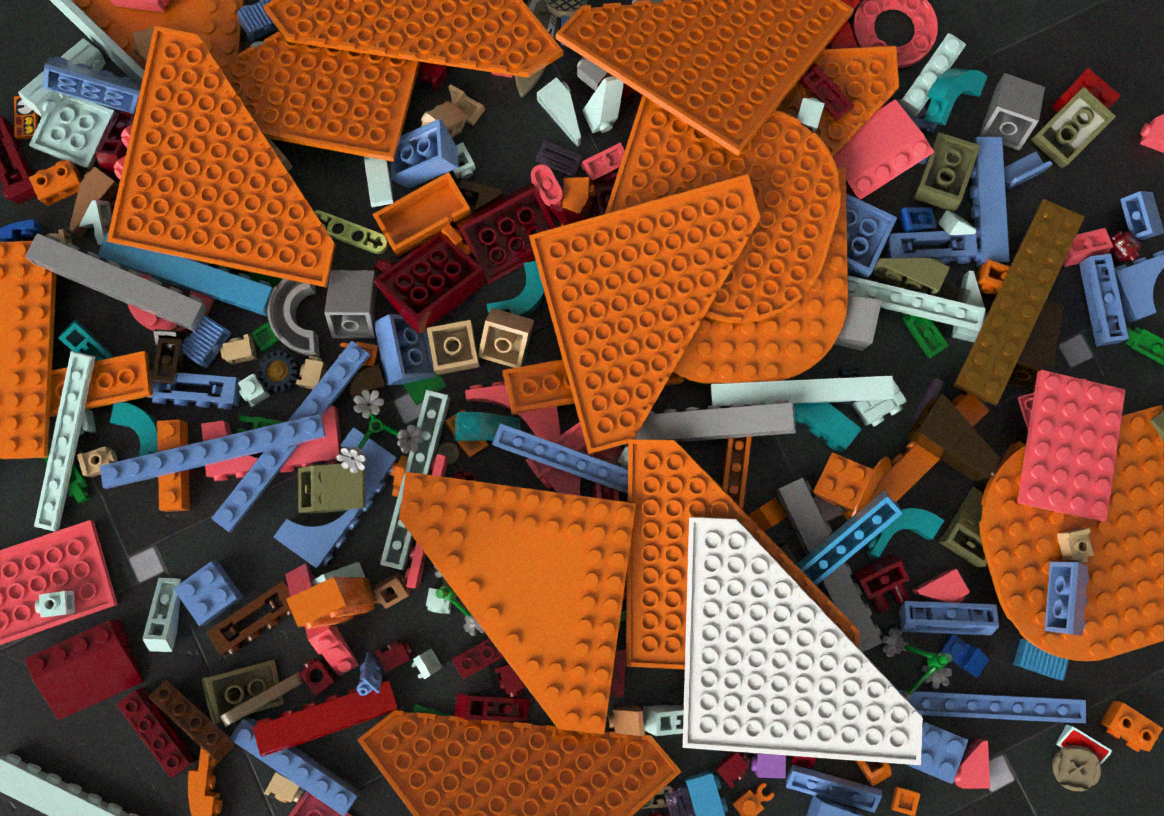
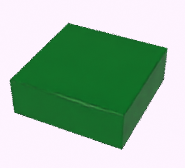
(265, 337)

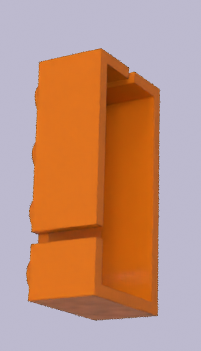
(422, 214)

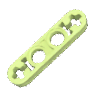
(349, 229)

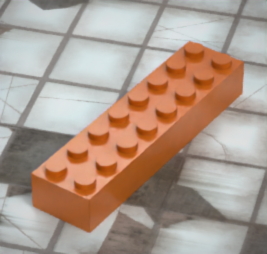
(332, 602)

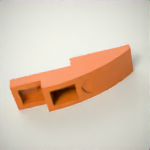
(200, 783)

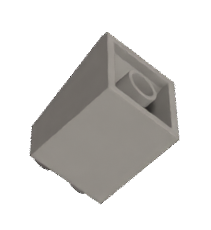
(1013, 111)
(351, 304)
(859, 323)

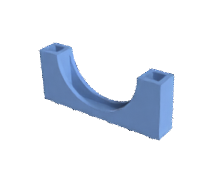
(1137, 286)
(319, 542)

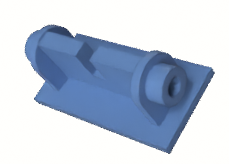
(370, 675)

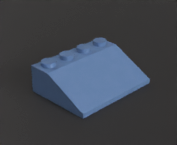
(90, 84)
(866, 235)

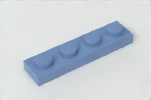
(833, 788)

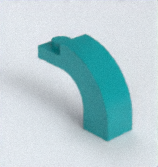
(947, 89)
(530, 297)
(140, 421)
(913, 519)

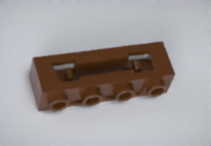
(224, 639)
(192, 721)

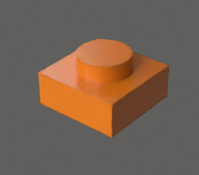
(905, 801)

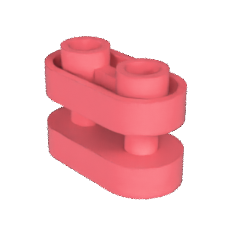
(547, 186)

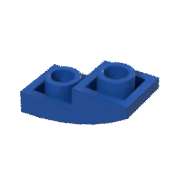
(15, 231)

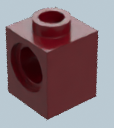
(328, 679)

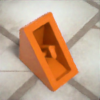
(768, 514)

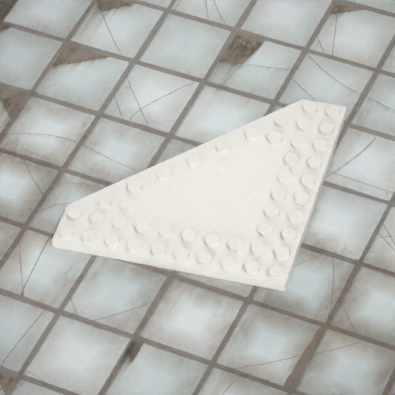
(774, 667)

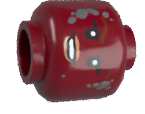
(1124, 246)

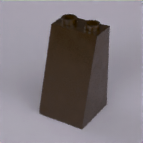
(1040, 347)
(953, 439)

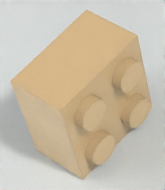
(505, 338)
(453, 347)

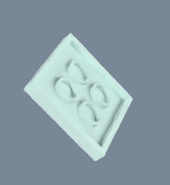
(73, 131)

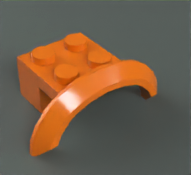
(849, 482)

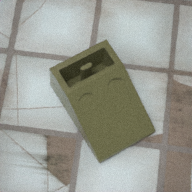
(330, 489)
(964, 531)

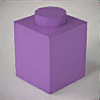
(769, 765)

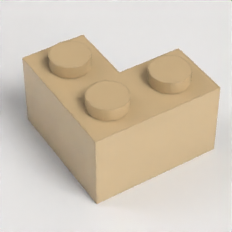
(450, 115)

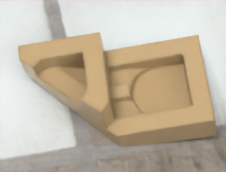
(466, 104)

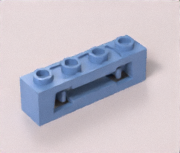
(900, 244)
(1103, 300)
(229, 392)
(948, 618)

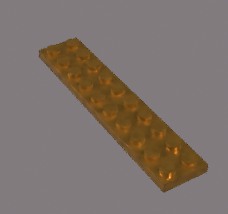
(1019, 302)

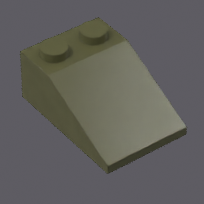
(1073, 128)
(947, 172)
(913, 274)
(236, 686)

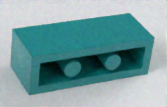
(827, 422)

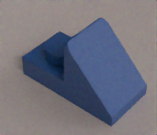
(916, 220)
(964, 655)

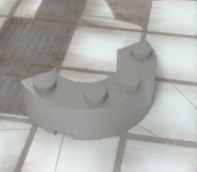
(282, 317)

